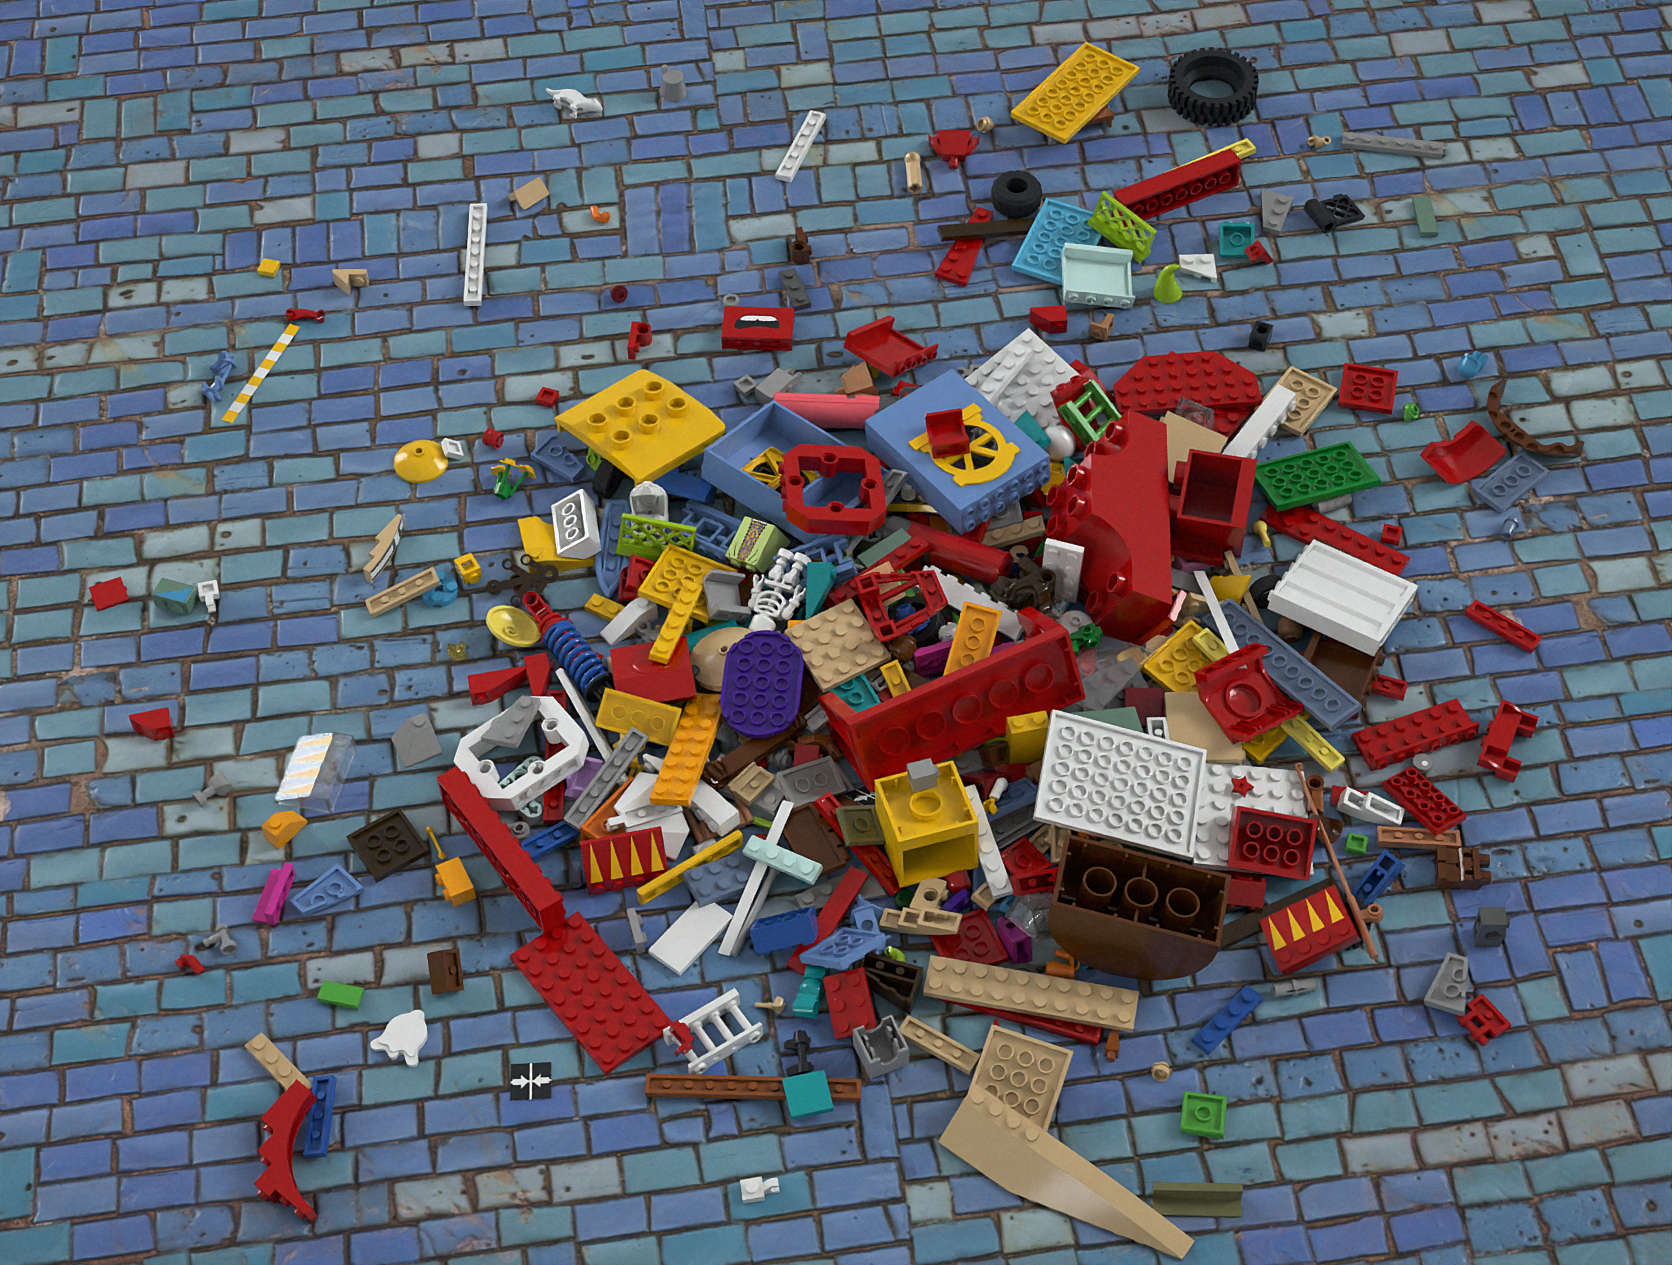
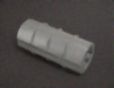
(1331, 503)

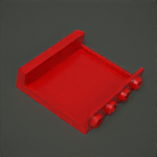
(887, 347)

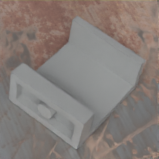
(723, 596)

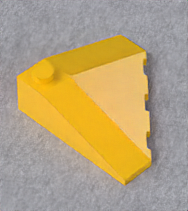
(540, 544)

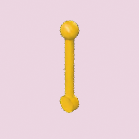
(429, 830)

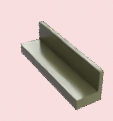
(1197, 1199)

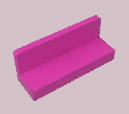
(274, 895)

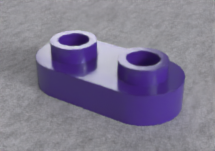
(960, 901)

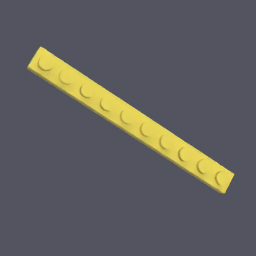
(1295, 727)

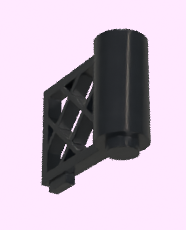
(1324, 216)

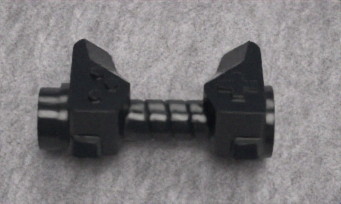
(800, 1044)

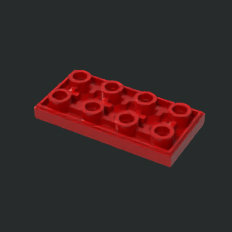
(1424, 801)

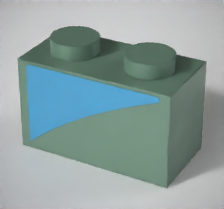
(175, 596)

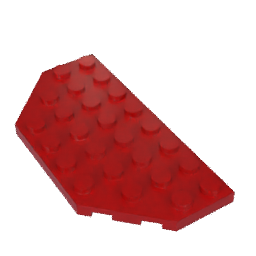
(1202, 377)

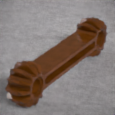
(725, 769)

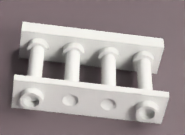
(711, 1013)

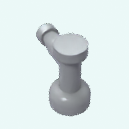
(228, 946)

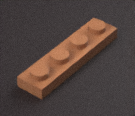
(1416, 838)

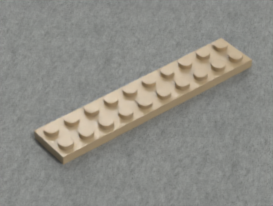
(1031, 993)

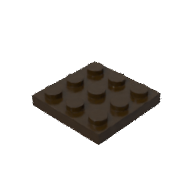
(388, 844)

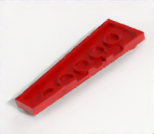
(962, 256)

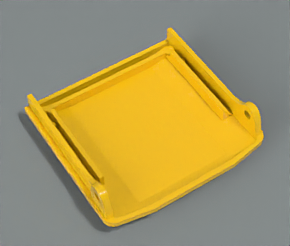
(643, 425)

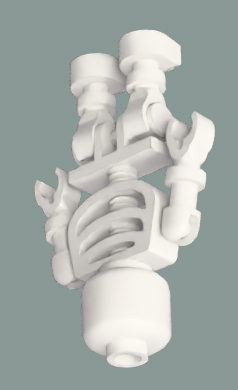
(766, 607)

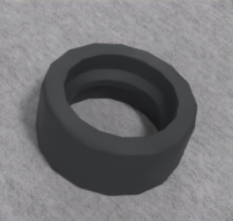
(1261, 586)

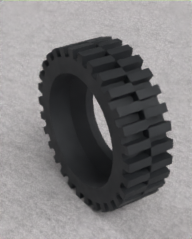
(1217, 66)

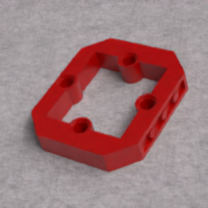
(834, 517)

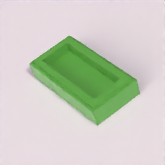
(340, 994)

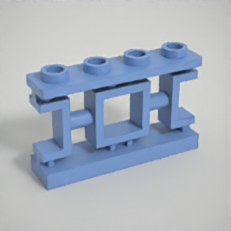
(712, 520)
(816, 550)

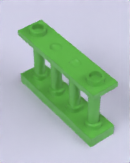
(1081, 424)

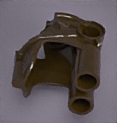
(1030, 580)

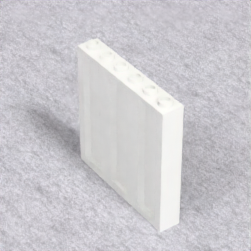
(1342, 597)

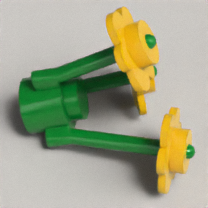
(502, 487)

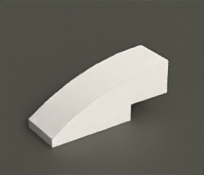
(1370, 808)

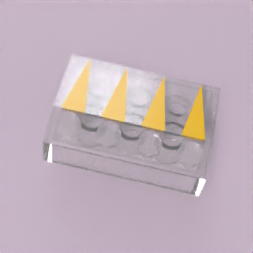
(317, 771)

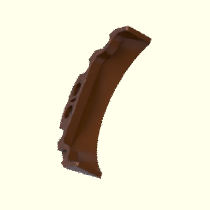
(1519, 436)

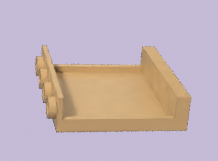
(1187, 435)
(1194, 726)

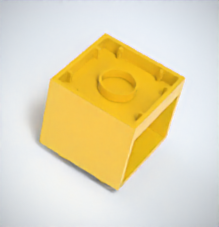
(927, 829)

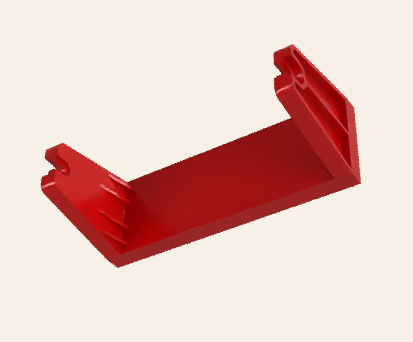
(961, 706)

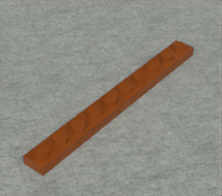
(739, 1087)

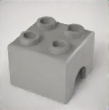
(881, 1048)

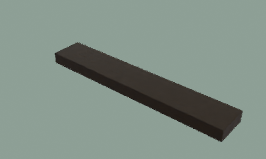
(985, 229)

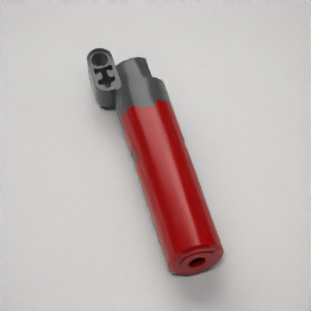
(947, 550)

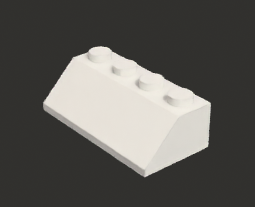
(576, 526)

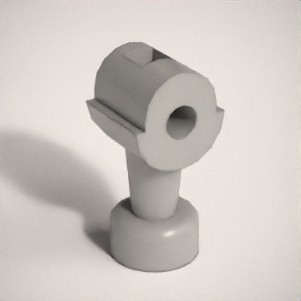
(217, 785)

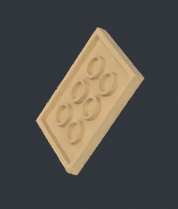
(1311, 399)

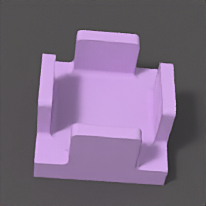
(581, 778)

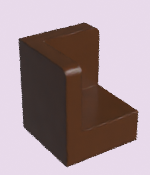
(992, 753)

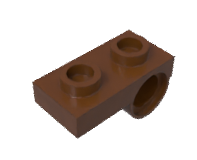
(799, 249)

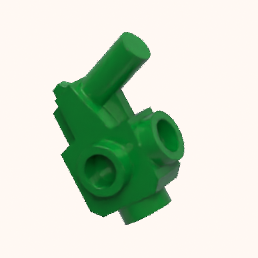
(1087, 635)

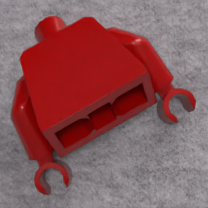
(954, 145)

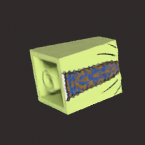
(756, 545)

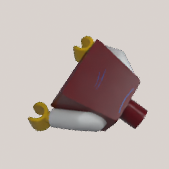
(989, 785)

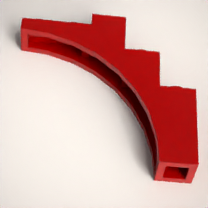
(282, 1123)

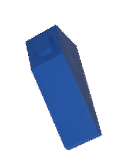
(1378, 877)

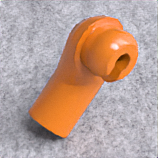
(597, 216)

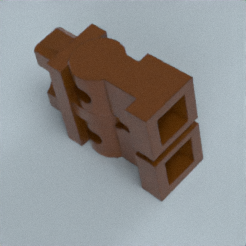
(1460, 868)

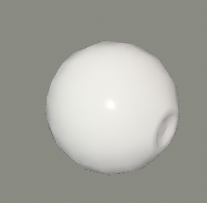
(1062, 442)

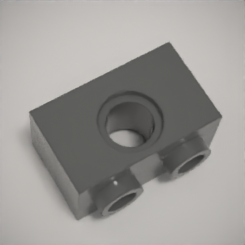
(1490, 926)

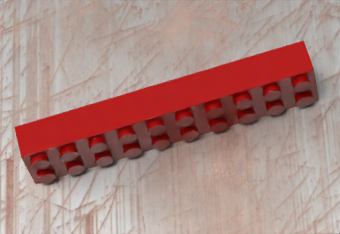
(502, 850)

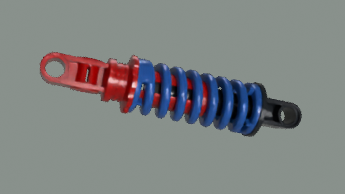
(570, 649)

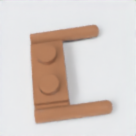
(703, 832)

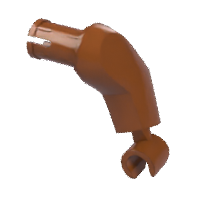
(825, 742)

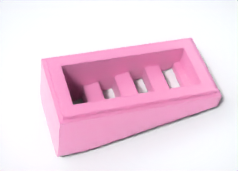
(1183, 565)

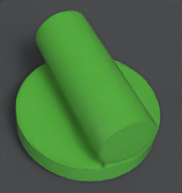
(1410, 412)

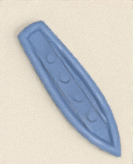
(607, 562)

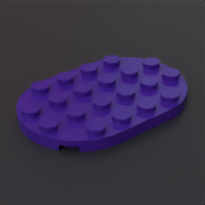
(762, 684)

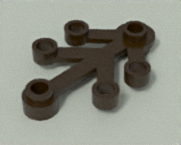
(525, 579)

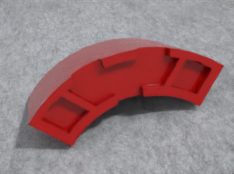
(1466, 455)

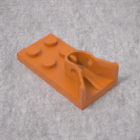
(596, 825)

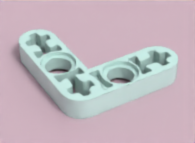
(533, 805)

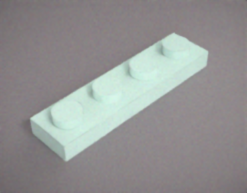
(782, 859)

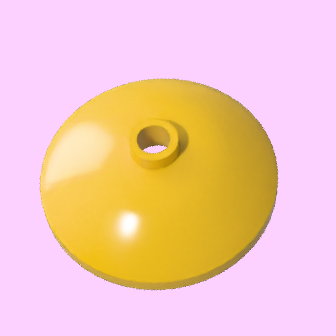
(420, 461)

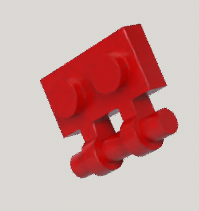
(1487, 1016)

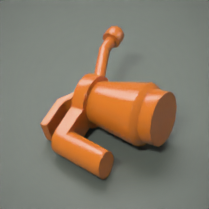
(1059, 969)

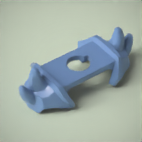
(222, 366)
(865, 911)

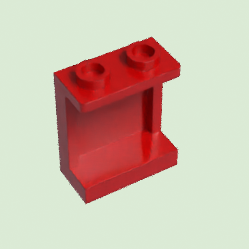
(947, 433)

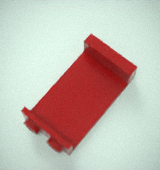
(1072, 391)

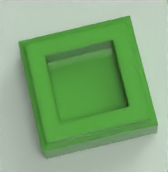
(1356, 844)

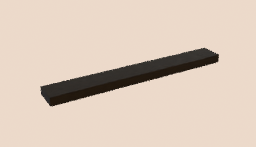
(1249, 924)

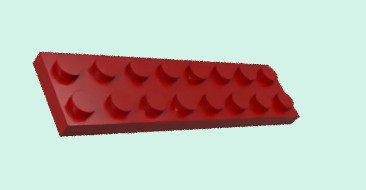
(1309, 525)

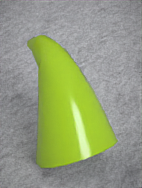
(1166, 287)

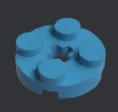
(443, 598)

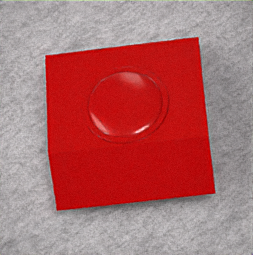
(651, 679)
(1244, 699)

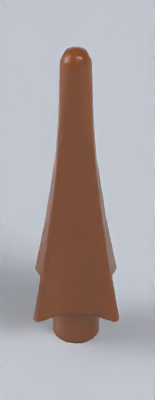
(1112, 1046)

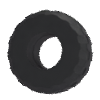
(1016, 194)

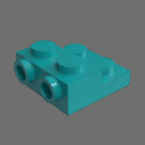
(1235, 238)

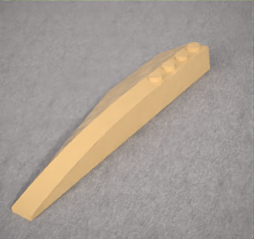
(1050, 1173)

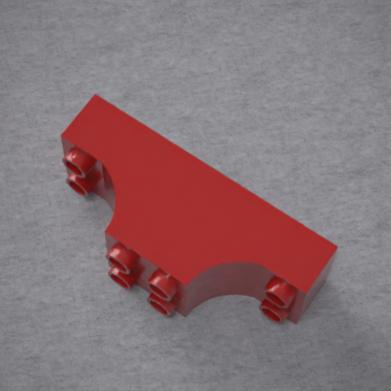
(1121, 517)

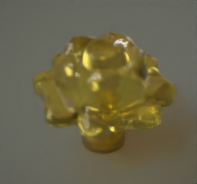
(456, 651)

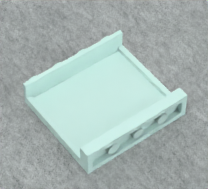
(1097, 275)

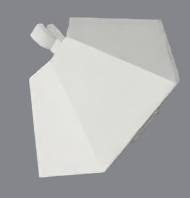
(638, 814)

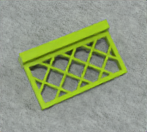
(1117, 233)
(653, 549)

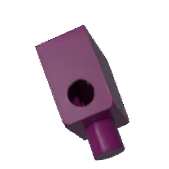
(1012, 935)

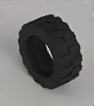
(606, 479)

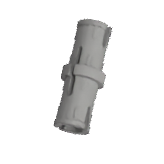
(1293, 987)

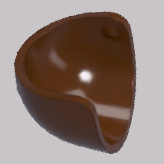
(1332, 827)

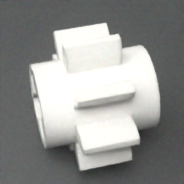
(947, 632)

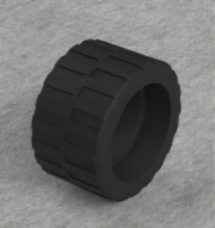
(931, 634)

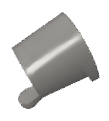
(673, 85)

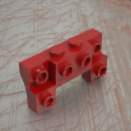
(1497, 744)

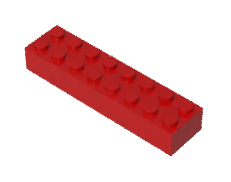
(1181, 186)

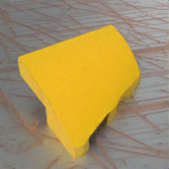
(1230, 587)

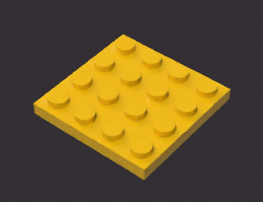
(670, 573)

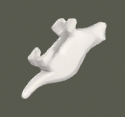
(574, 101)

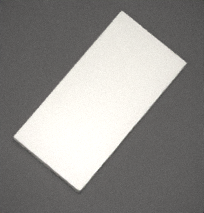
(690, 936)

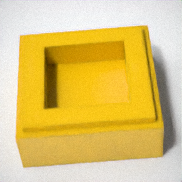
(268, 267)

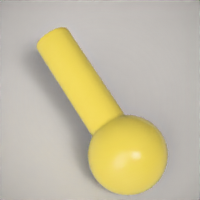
(1260, 528)

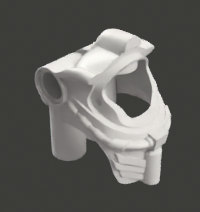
(649, 498)

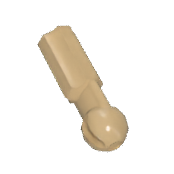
(913, 172)

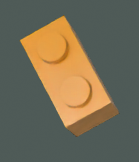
(456, 882)

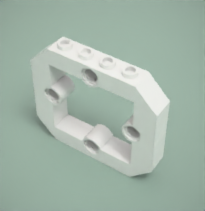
(541, 775)

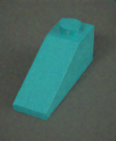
(819, 582)

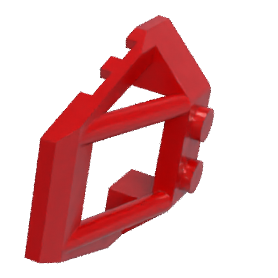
(873, 607)

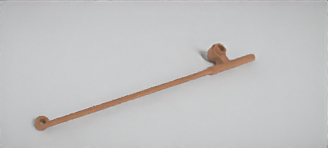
(1374, 912)

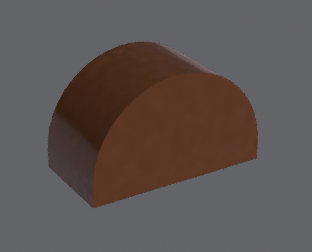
(1136, 911)

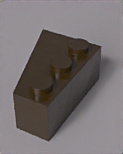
(893, 980)

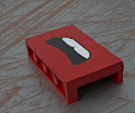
(758, 328)

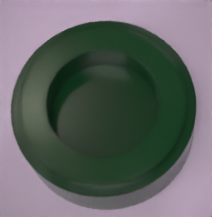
(903, 899)

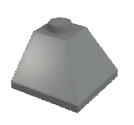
(416, 741)

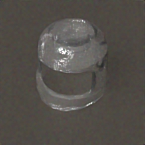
(727, 736)

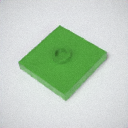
(1203, 1114)

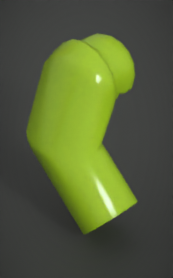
(893, 953)

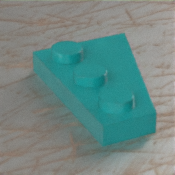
(1032, 429)

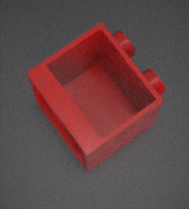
(1212, 499)

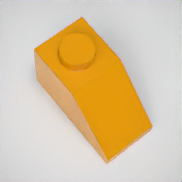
(282, 827)

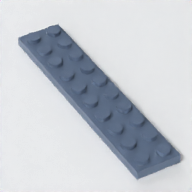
(1288, 668)

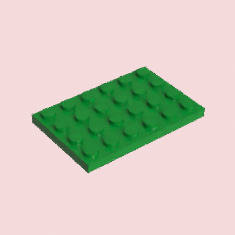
(1314, 476)

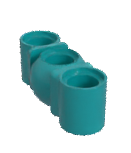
(810, 992)

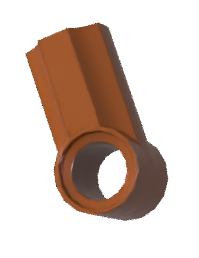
(1316, 793)

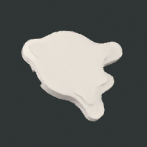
(403, 1036)

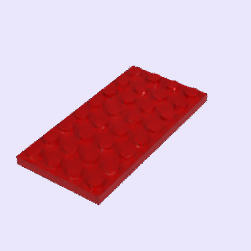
(592, 993)

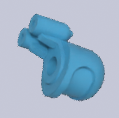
(1472, 364)

